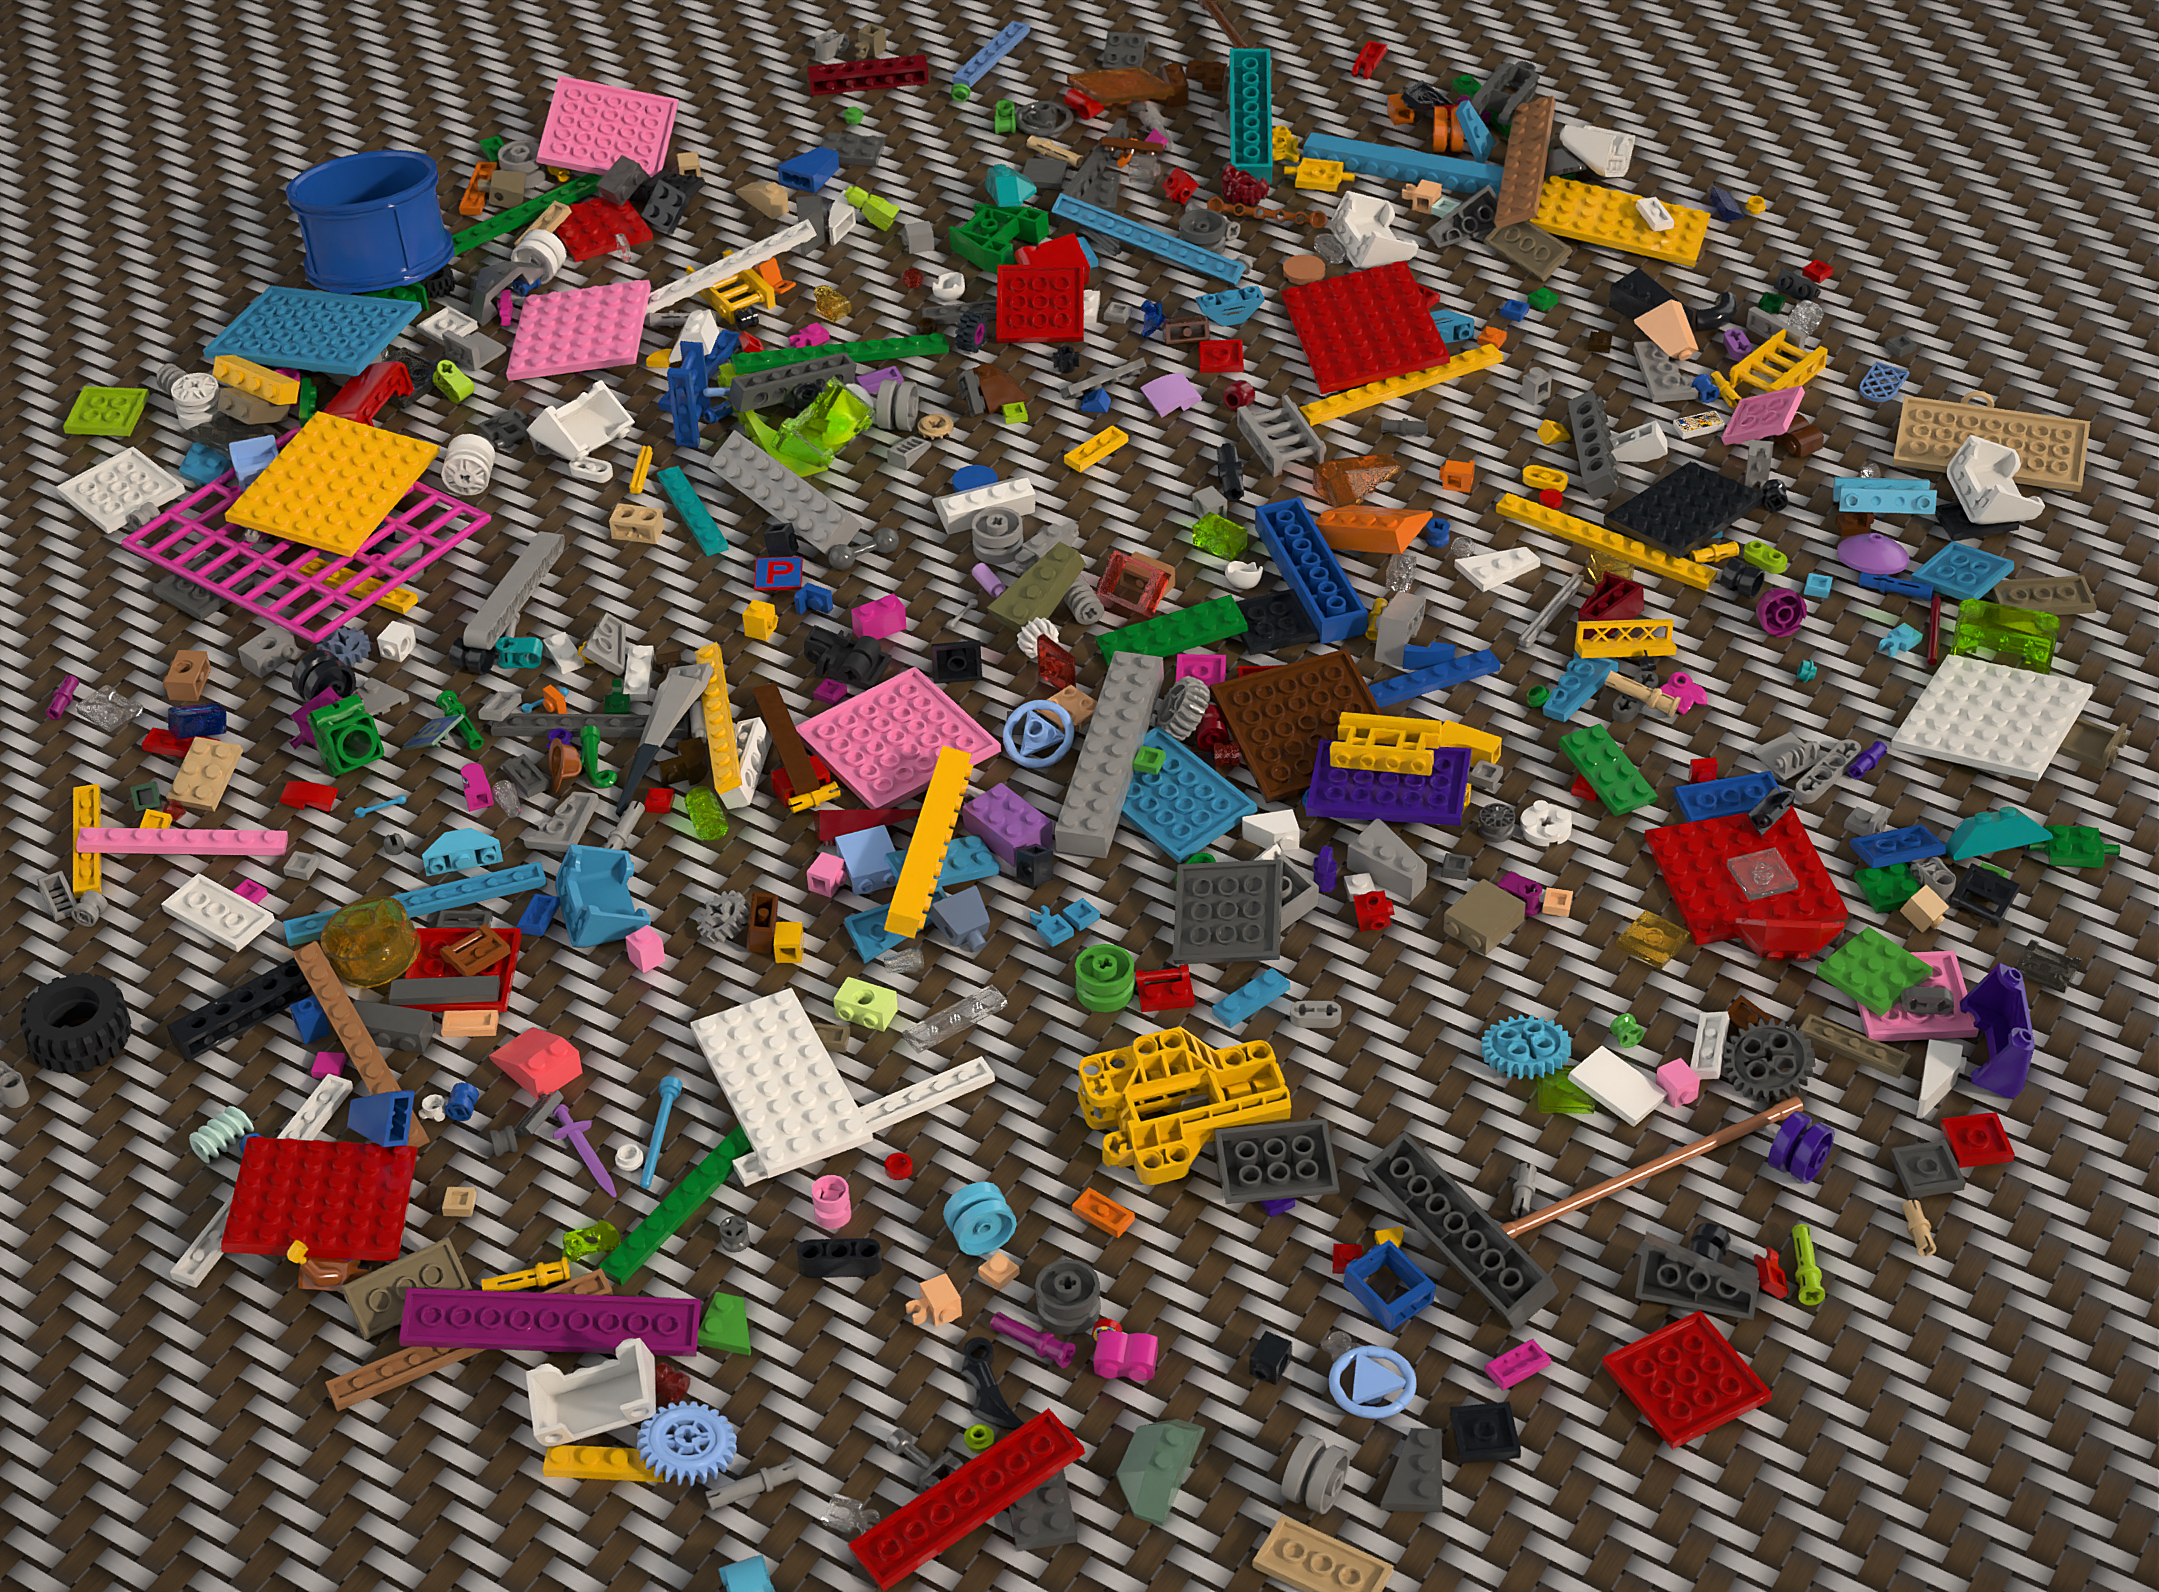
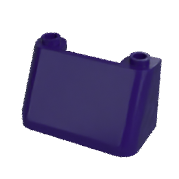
(2004, 1015)

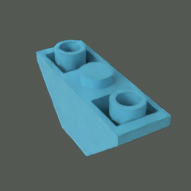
(460, 851)

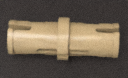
(1919, 1228)

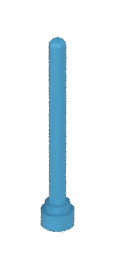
(669, 1090)

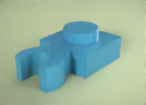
(1051, 929)

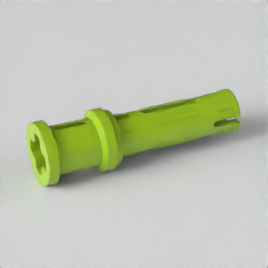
(1807, 1274)

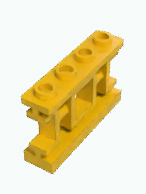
(1408, 735)

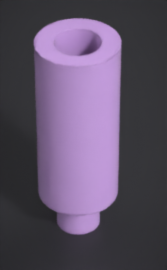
(988, 580)

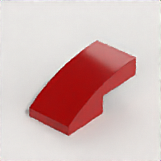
(303, 793)

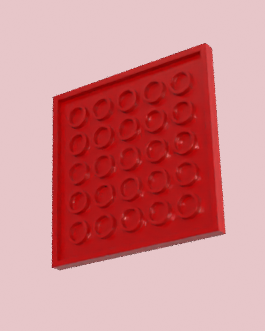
(1708, 896)
(326, 1194)

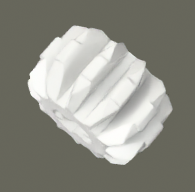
(1028, 637)

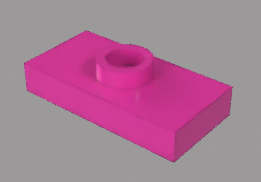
(1517, 1364)

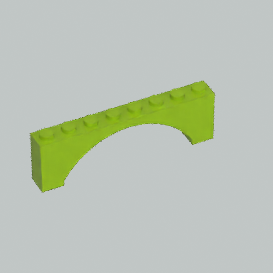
(760, 433)

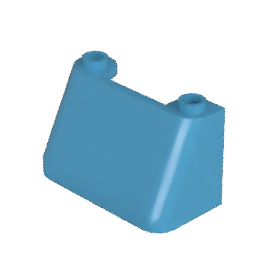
(597, 896)

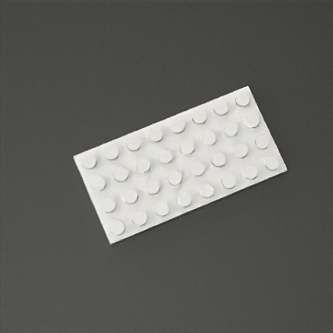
(781, 1082)

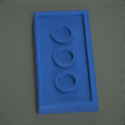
(1723, 796)

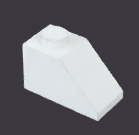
(1272, 828)

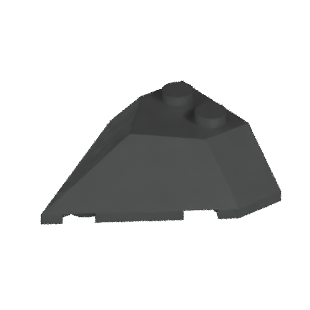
(1563, 161)
(491, 280)

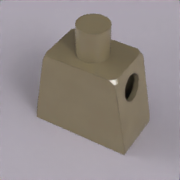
(505, 188)

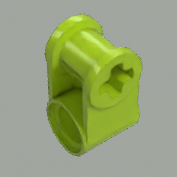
(452, 384)

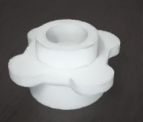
(433, 1108)

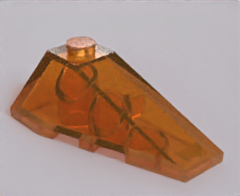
(1350, 479)

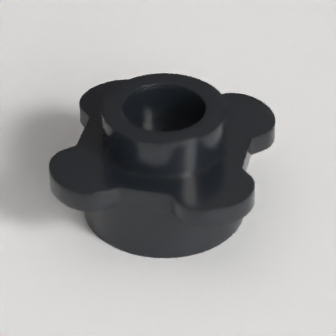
(1647, 663)

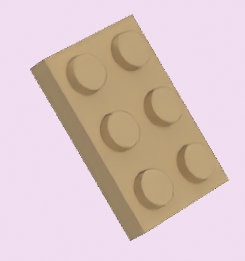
(205, 773)

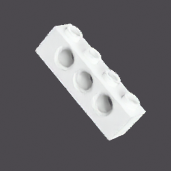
(752, 749)

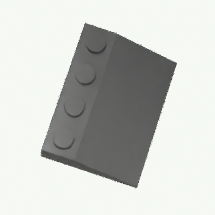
(1275, 1161)

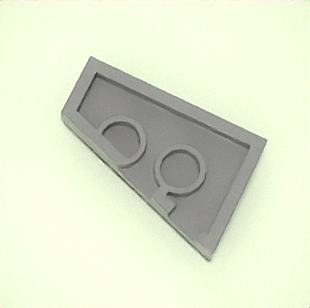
(607, 644)
(566, 825)

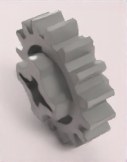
(723, 917)

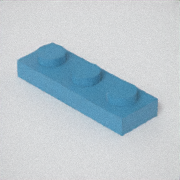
(1251, 997)

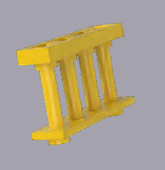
(750, 283)
(1798, 372)

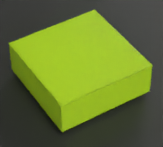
(1014, 413)

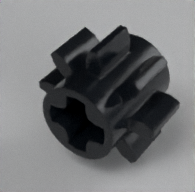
(1066, 359)

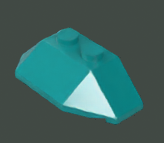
(1008, 186)
(1993, 833)

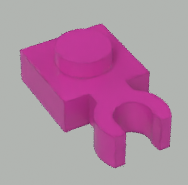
(505, 307)
(811, 336)

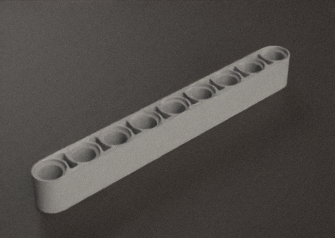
(514, 590)

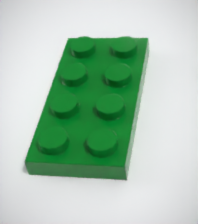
(1607, 769)

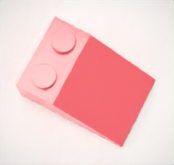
(539, 1061)

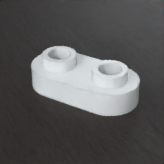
(591, 469)

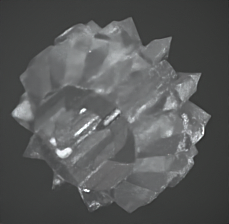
(1806, 317)

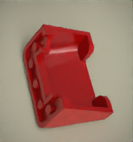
(369, 391)

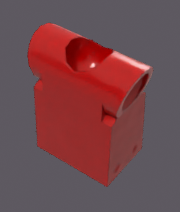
(1056, 251)

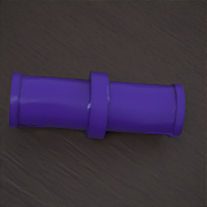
(1867, 760)

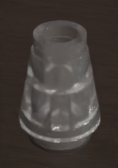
(506, 796)
(905, 961)

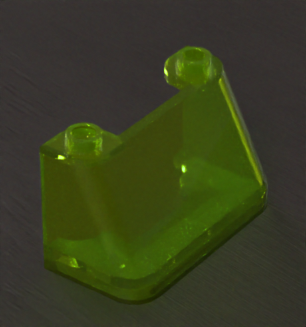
(824, 426)
(2006, 630)

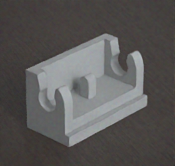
(1758, 463)

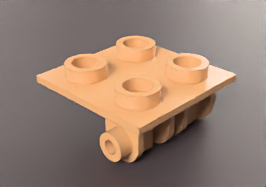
(1076, 703)

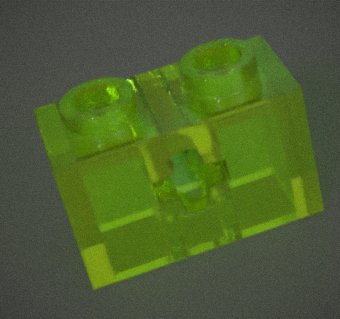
(1219, 536)

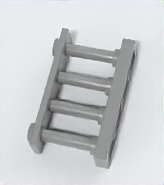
(1267, 448)

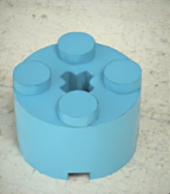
(747, 1576)

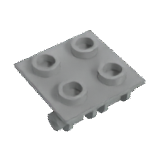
(1788, 755)

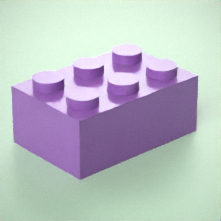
(1006, 822)

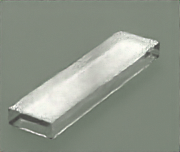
(954, 1018)

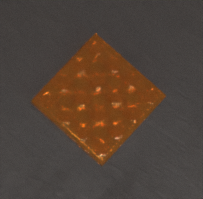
(1120, 85)

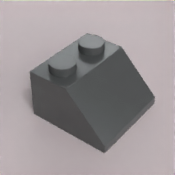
(812, 209)

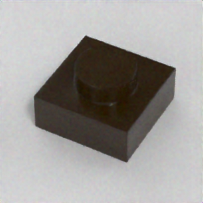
(1600, 342)
(667, 660)

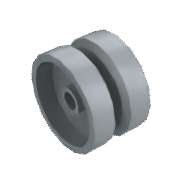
(522, 157)
(897, 405)
(997, 535)
(1315, 1474)

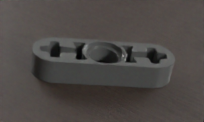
(1634, 706)

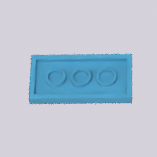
(964, 861)

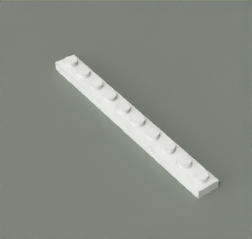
(729, 266)
(898, 1106)
(304, 1126)

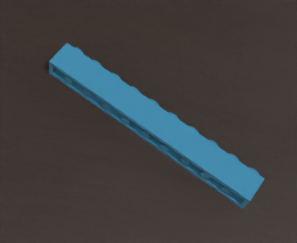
(1404, 164)

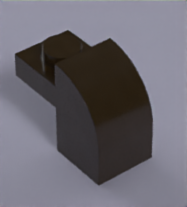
(688, 766)

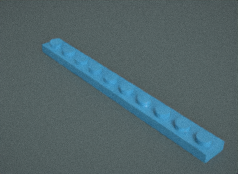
(1148, 239)
(435, 898)

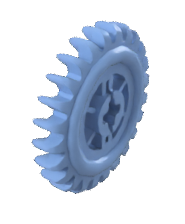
(686, 1442)

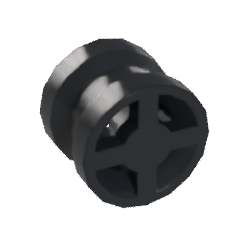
(746, 318)

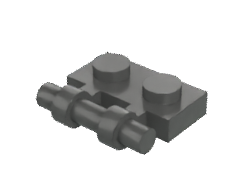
(502, 425)

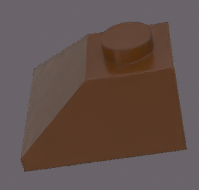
(998, 388)

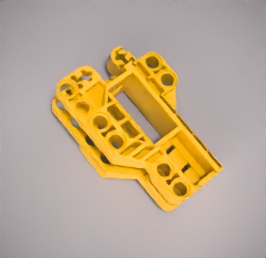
(1239, 1073)

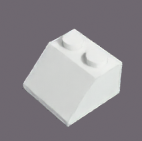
(698, 328)

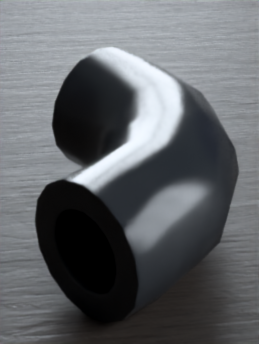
(1718, 315)

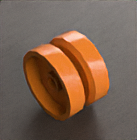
(1447, 130)

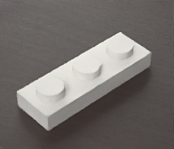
(639, 672)
(1710, 1045)

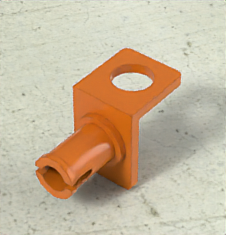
(771, 274)

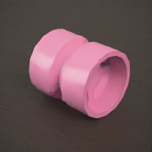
(831, 1201)

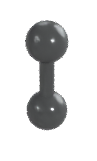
(843, 557)

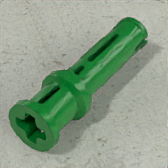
(465, 727)

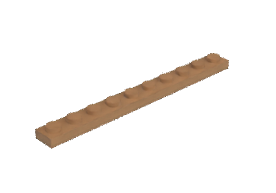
(351, 1030)
(419, 1361)

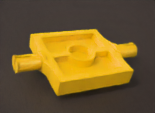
(1319, 174)

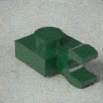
(1771, 303)
(617, 702)

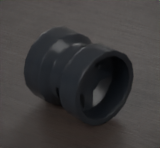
(1775, 495)

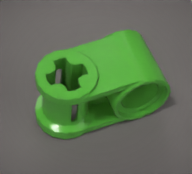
(1005, 117)

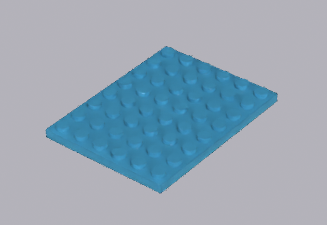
(314, 330)

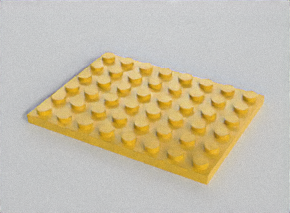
(332, 484)

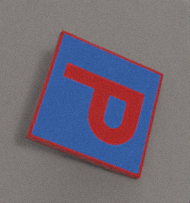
(778, 573)

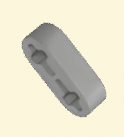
(1315, 1014)

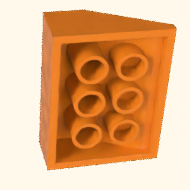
(1371, 528)

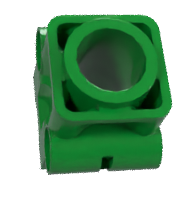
(333, 723)

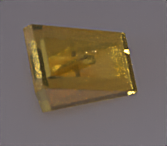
(1601, 562)

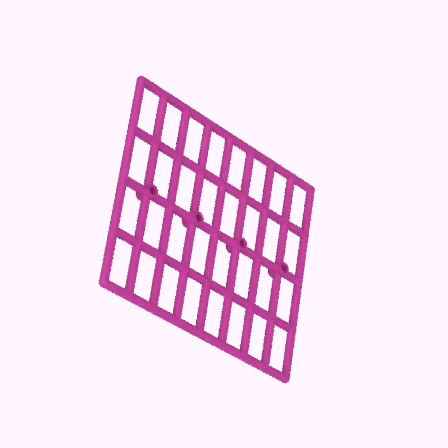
(376, 563)

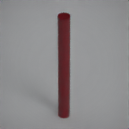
(1934, 630)

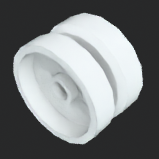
(542, 250)

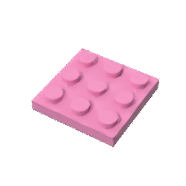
(1763, 415)

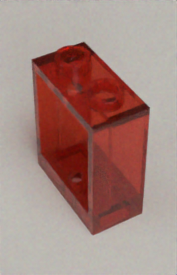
(1153, 590)

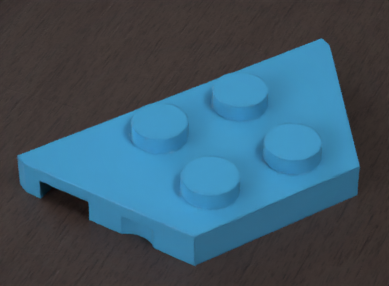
(203, 465)

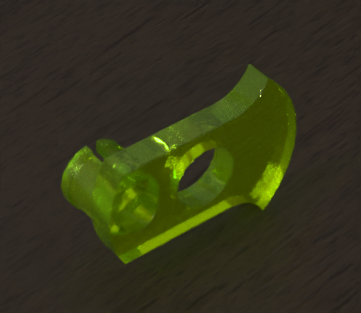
(576, 1246)

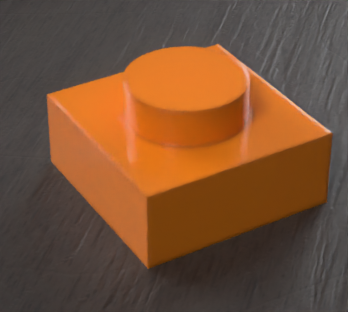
(1492, 335)
(554, 701)

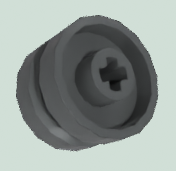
(1204, 229)
(1068, 1297)

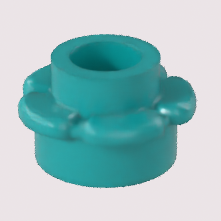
(1806, 671)

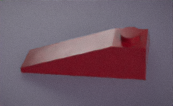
(841, 822)

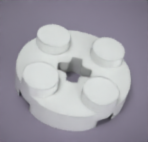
(1540, 813)

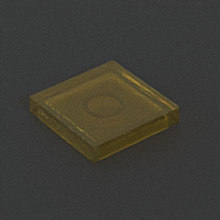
(1653, 939)

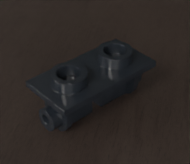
(1796, 286)
(1770, 809)

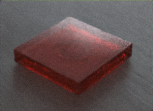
(1055, 663)

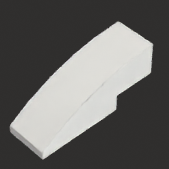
(841, 218)

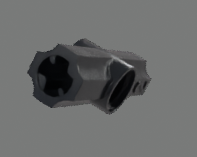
(1230, 472)

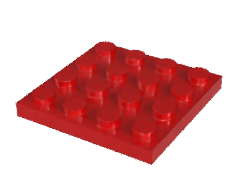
(594, 225)
(1040, 303)
(431, 965)
(1686, 1379)

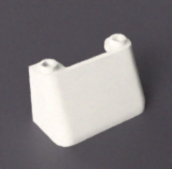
(1599, 148)
(1364, 230)
(582, 423)
(1984, 483)

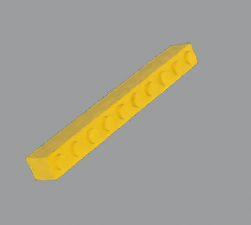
(928, 843)

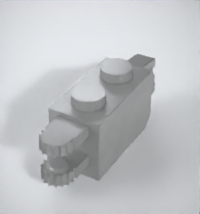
(1044, 541)

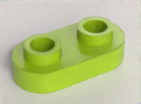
(1765, 557)

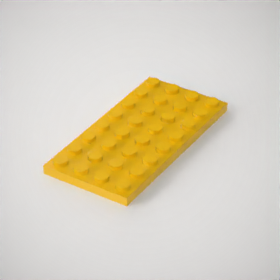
(1614, 221)

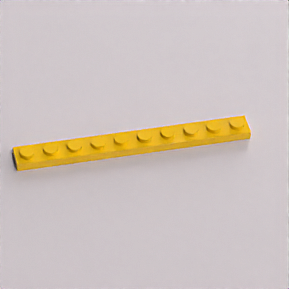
(1399, 385)
(1606, 541)
(719, 722)

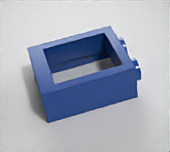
(1404, 1307)

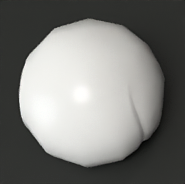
(949, 286)
(1243, 575)

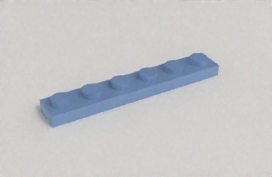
(991, 53)

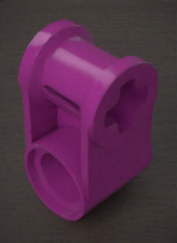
(1524, 890)

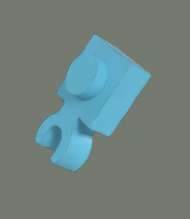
(1901, 638)

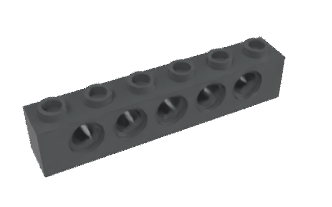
(779, 383)
(1593, 444)

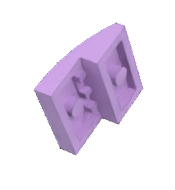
(1170, 393)

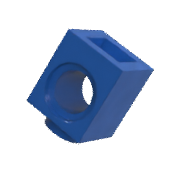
(309, 1019)

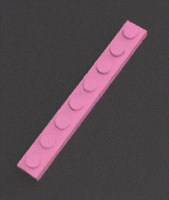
(182, 841)

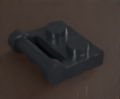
(1988, 887)

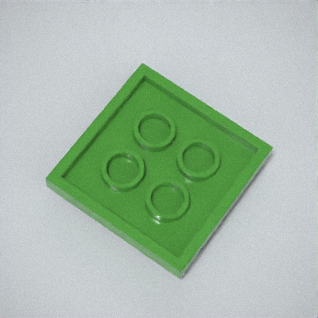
(1873, 970)

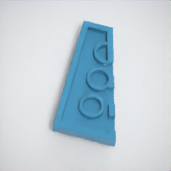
(1577, 685)
(868, 929)

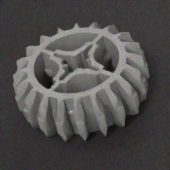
(1183, 707)

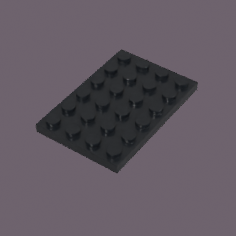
(1684, 509)

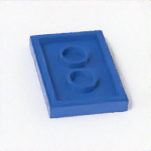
(1897, 846)

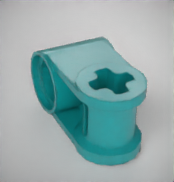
(520, 652)

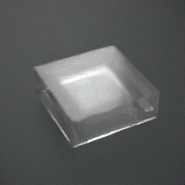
(623, 248)

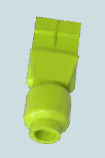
(874, 208)

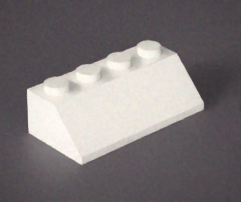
(960, 508)

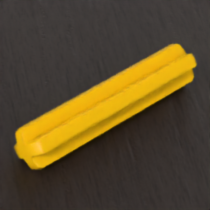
(641, 469)

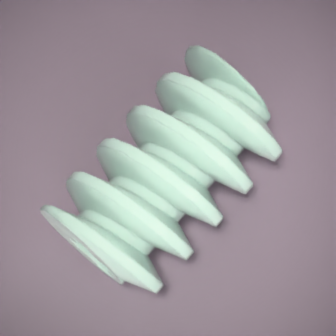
(219, 1131)

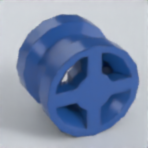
(1438, 532)

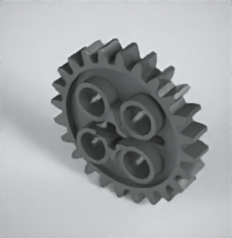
(1774, 1081)

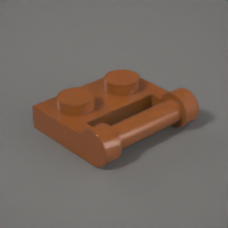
(476, 951)

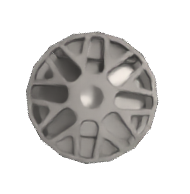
(1496, 825)

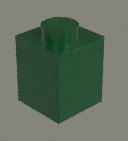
(146, 797)

